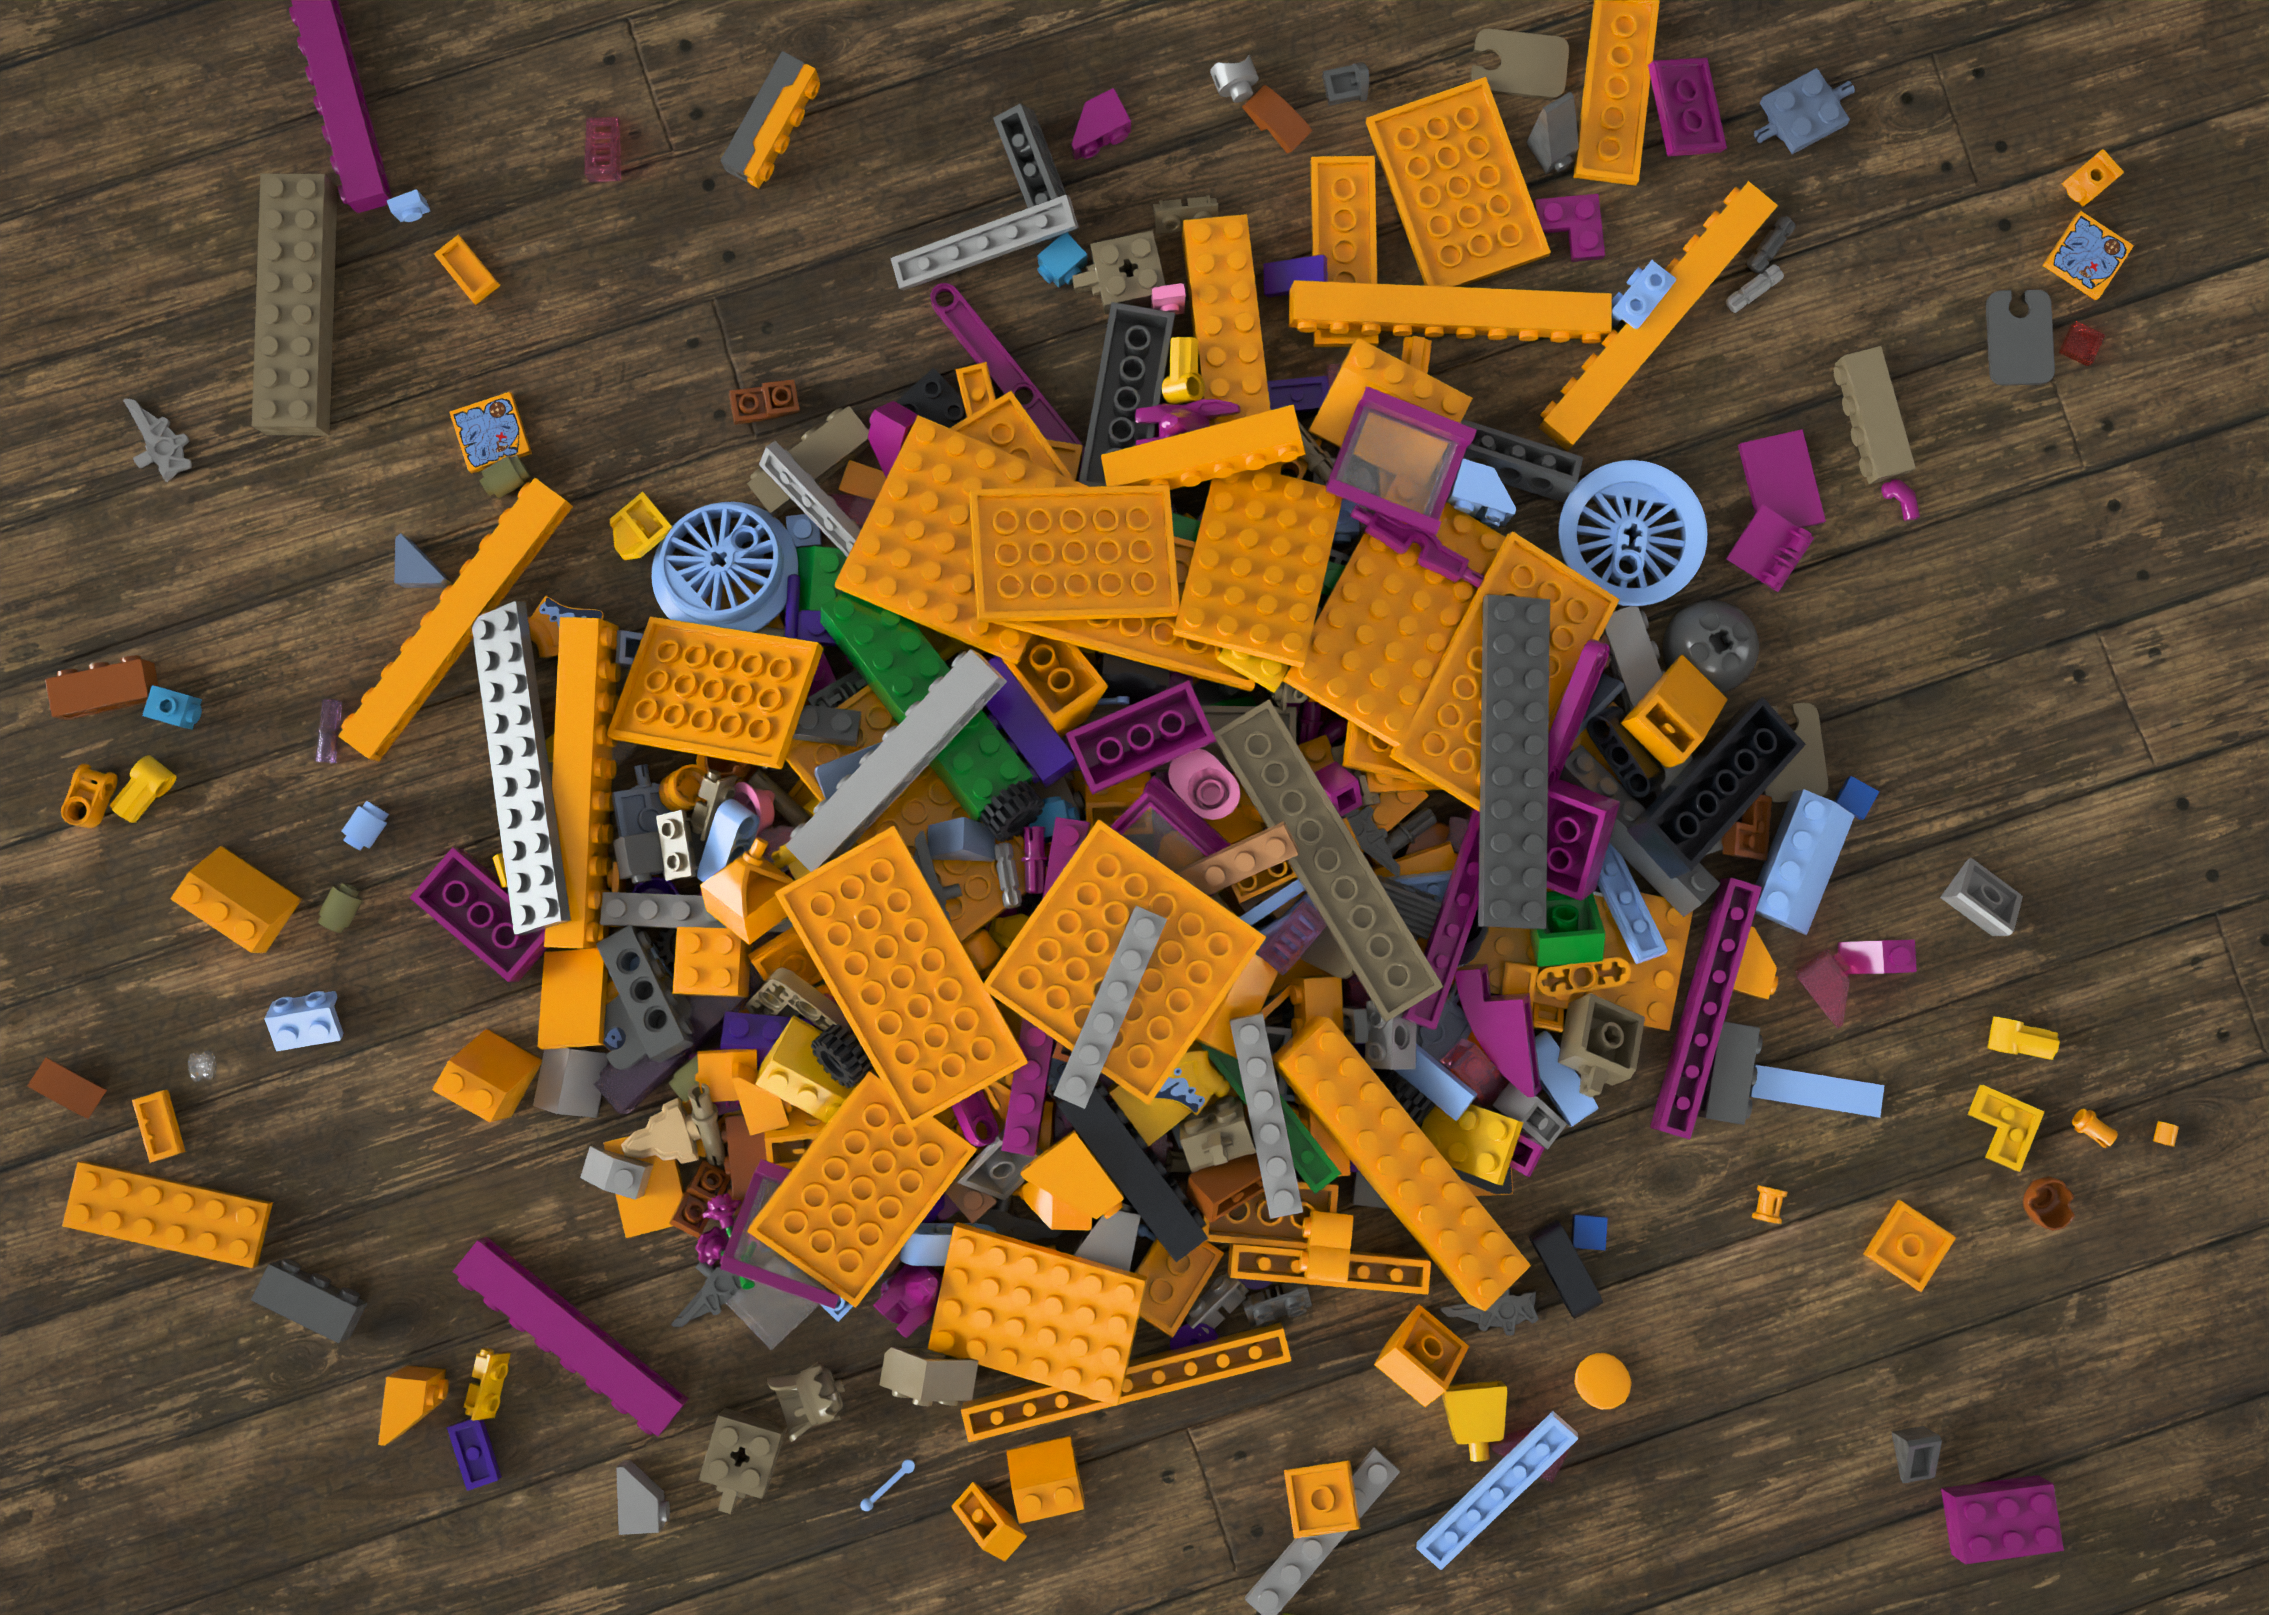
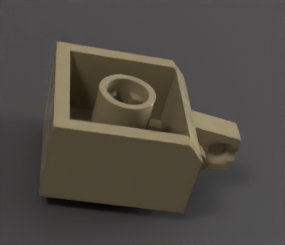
(1107, 273)
(1600, 1042)
(1217, 1134)
(928, 1376)
(728, 1470)

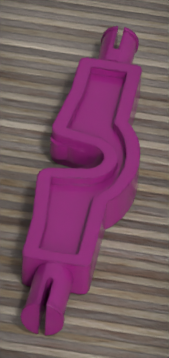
(1432, 555)

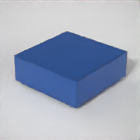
(1856, 797)
(1589, 1232)

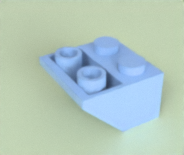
(1481, 494)

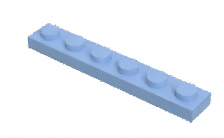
(1497, 1490)

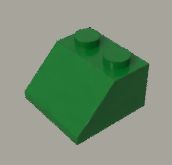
(818, 573)
(1571, 933)

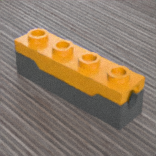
(771, 120)

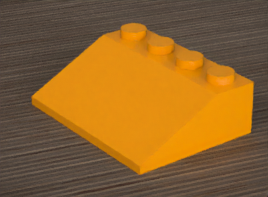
(1381, 371)

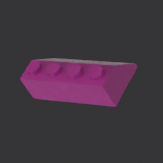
(1140, 737)

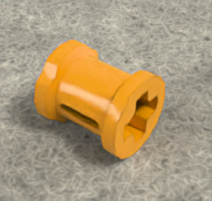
(1769, 1204)

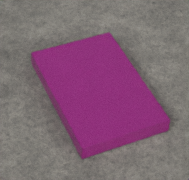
(1687, 106)
(1783, 478)

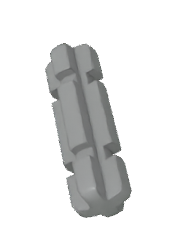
(1754, 288)
(1007, 875)

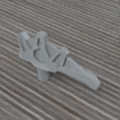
(161, 443)

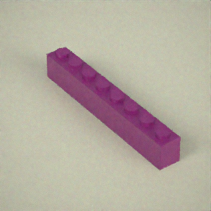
(341, 104)
(1705, 1007)
(570, 1336)

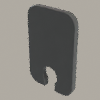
(2020, 347)
(618, 1017)

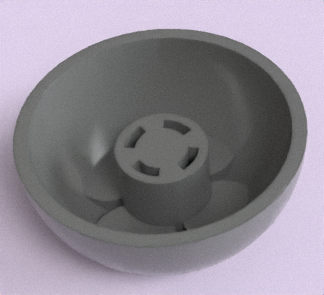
(1691, 634)

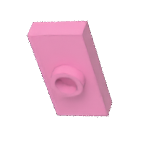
(1169, 298)

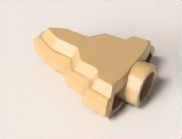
(667, 1135)

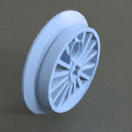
(1644, 484)
(679, 597)

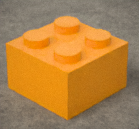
(711, 963)

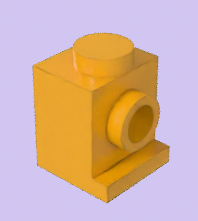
(2092, 178)

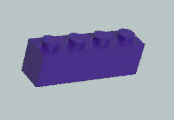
(1028, 730)

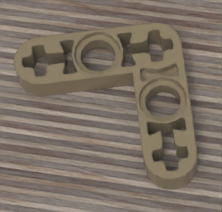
(788, 988)

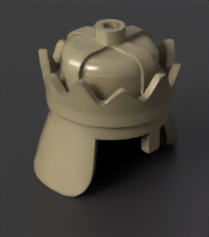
(808, 1398)

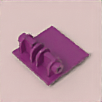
(1770, 548)

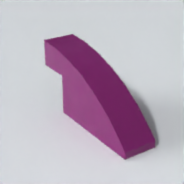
(1501, 1026)

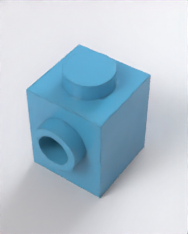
(1061, 260)
(172, 707)
(1054, 808)

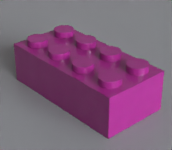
(478, 913)

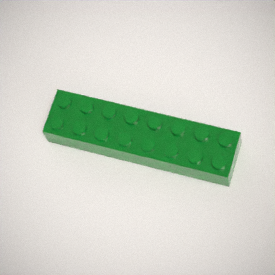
(899, 670)

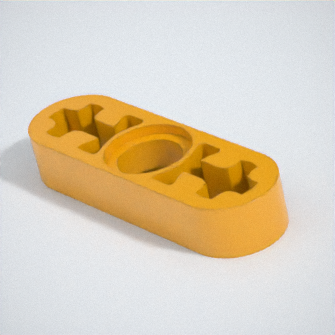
(1607, 981)

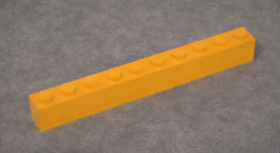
(1449, 311)
(1631, 347)
(449, 627)
(1143, 1379)

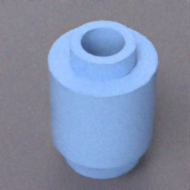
(364, 826)

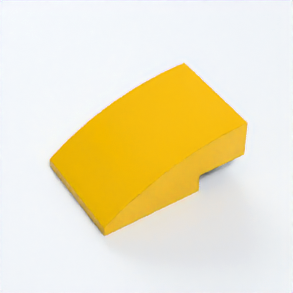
(1154, 1119)

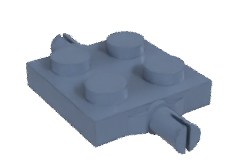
(1804, 111)
(639, 806)
(1449, 1031)

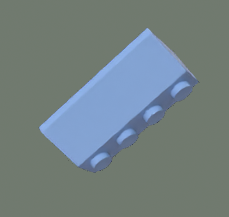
(1802, 860)

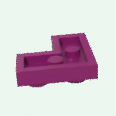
(1578, 216)

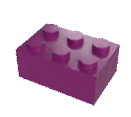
(1577, 837)
(2002, 1519)

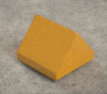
(1548, 1018)

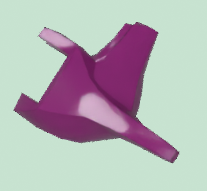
(1183, 418)
(910, 1297)

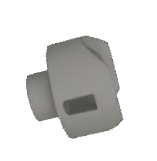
(1235, 79)

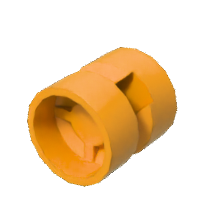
(681, 788)

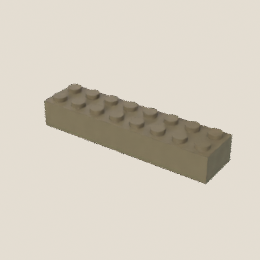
(294, 304)

